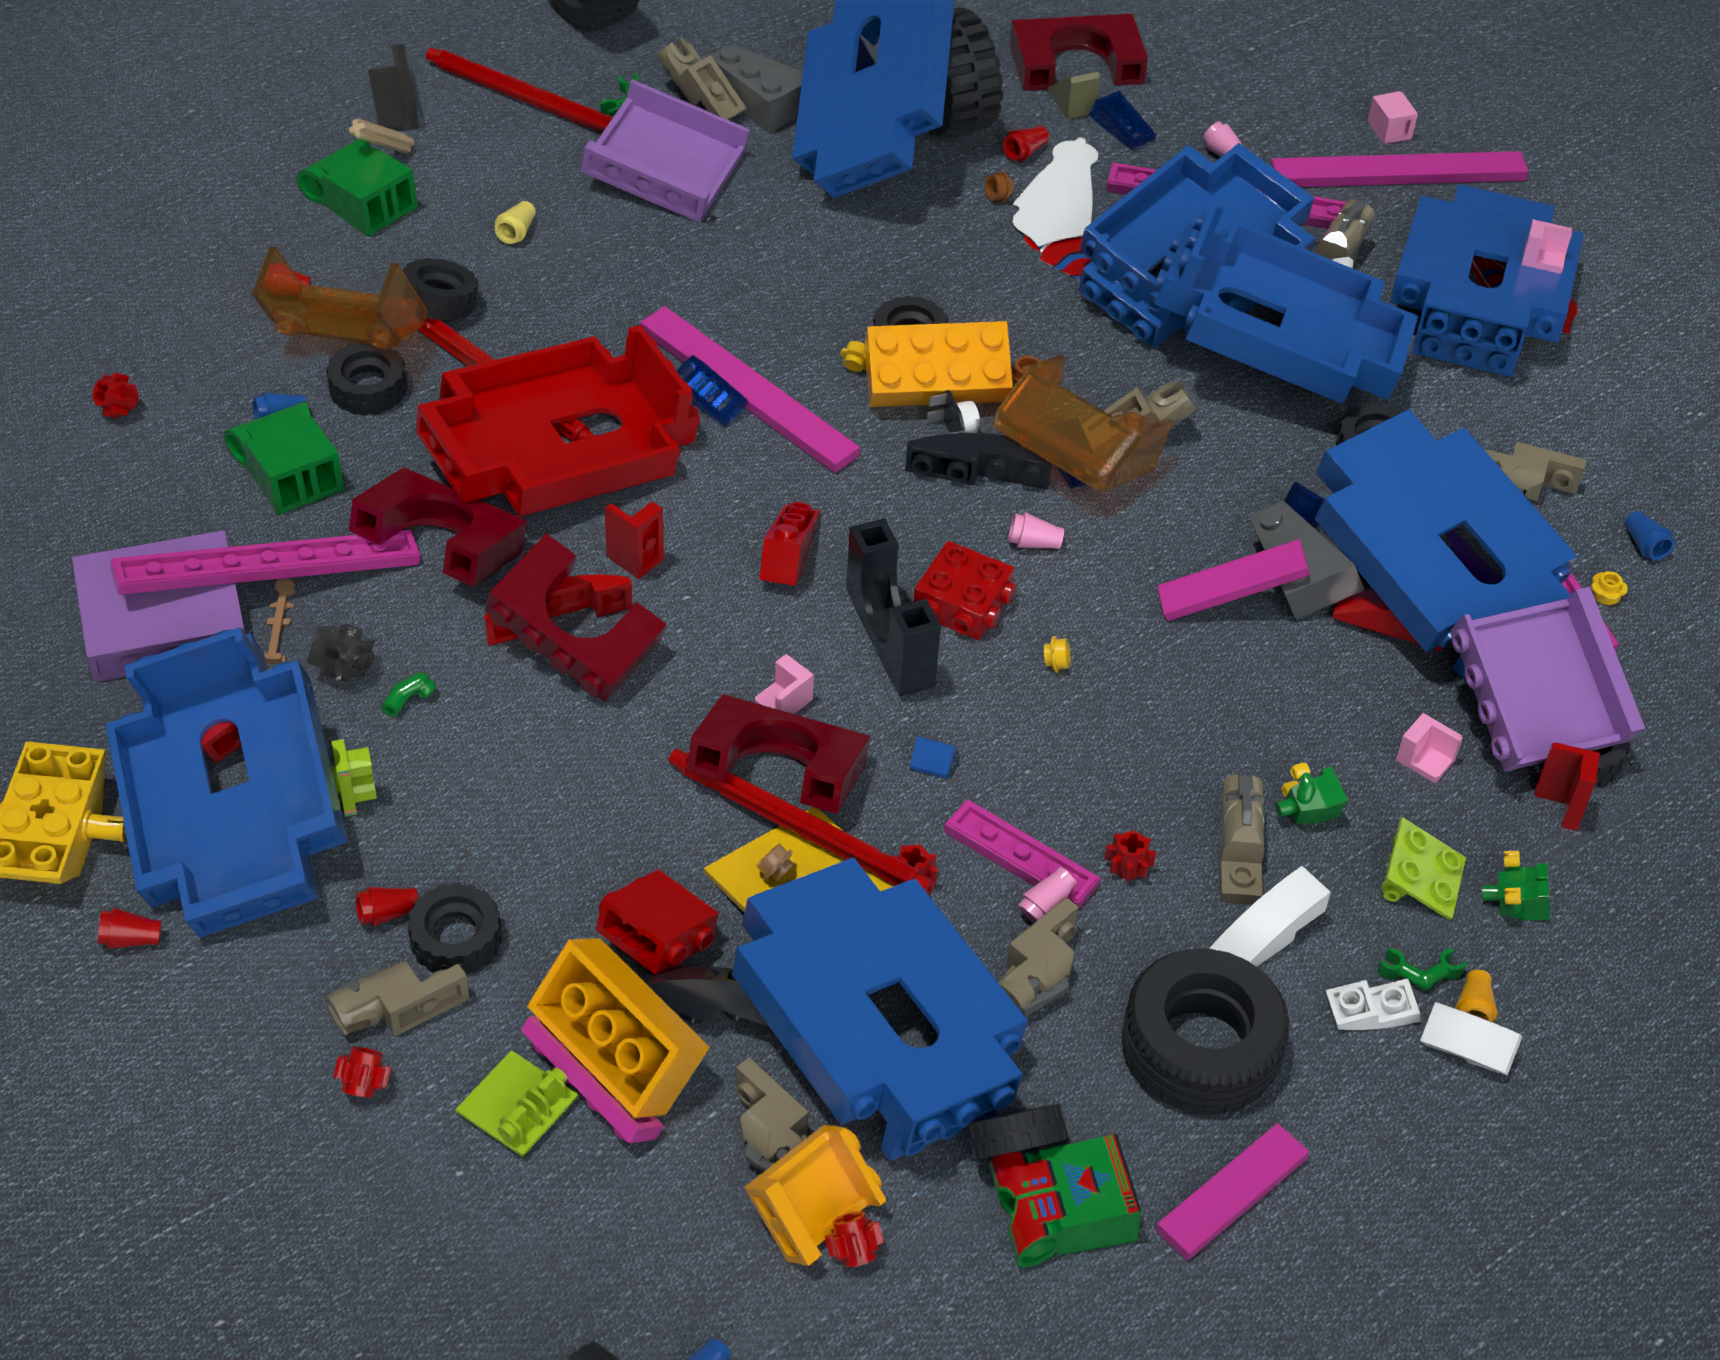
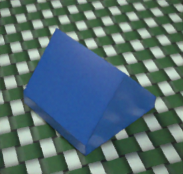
(933, 757)

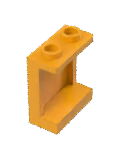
(811, 1189)

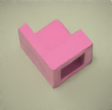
(1392, 117)
(1546, 246)
(791, 687)
(1429, 748)

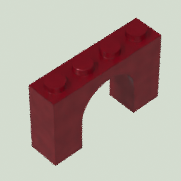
(1108, 36)
(406, 499)
(596, 662)
(741, 727)

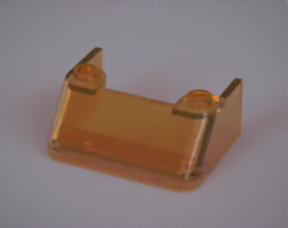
(339, 313)
(1077, 434)

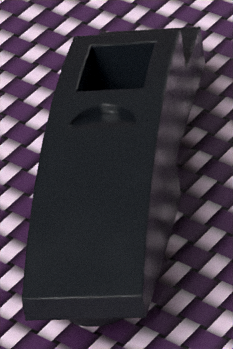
(970, 455)
(701, 991)

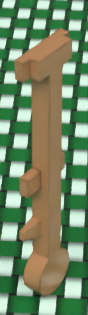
(283, 588)

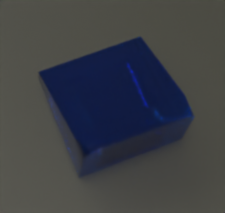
(1304, 503)

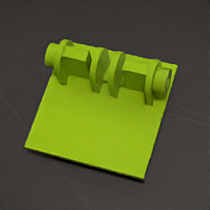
(1423, 870)
(518, 1102)

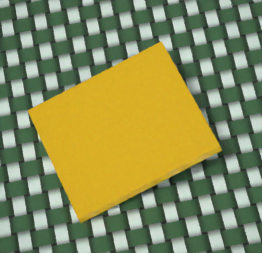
(740, 878)

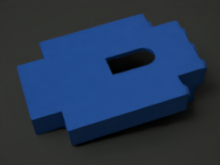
(866, 121)
(1142, 225)
(1333, 316)
(1473, 322)
(1403, 491)
(244, 846)
(810, 974)

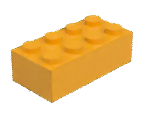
(927, 359)
(618, 1027)

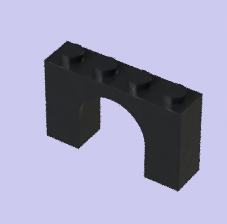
(902, 634)

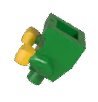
(1313, 798)
(1521, 890)

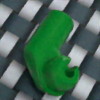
(404, 690)

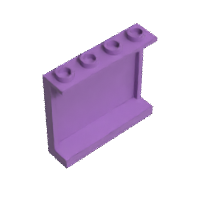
(666, 151)
(147, 623)
(1547, 679)

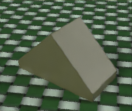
(1076, 94)

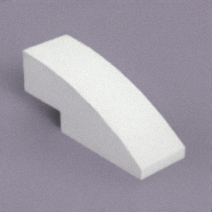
(1275, 918)

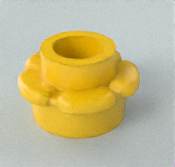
(854, 356)
(1608, 587)
(1057, 654)

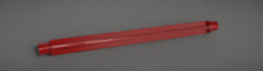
(518, 89)
(472, 355)
(807, 825)

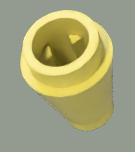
(514, 223)

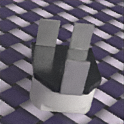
(958, 417)

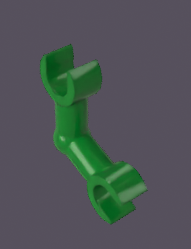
(612, 105)
(1422, 979)

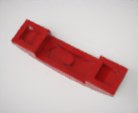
(601, 591)

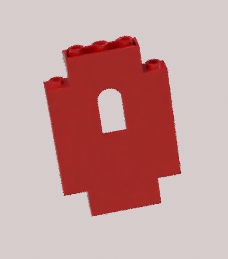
(498, 419)

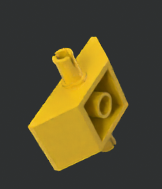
(54, 813)

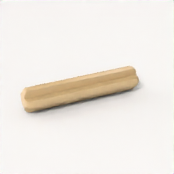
(381, 136)

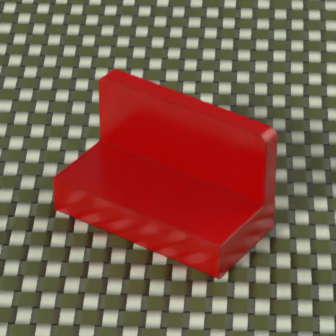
(635, 541)
(1568, 779)

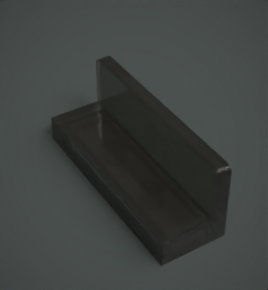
(394, 93)

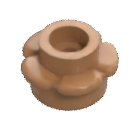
(775, 863)

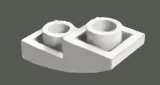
(1372, 1008)
(1471, 1038)

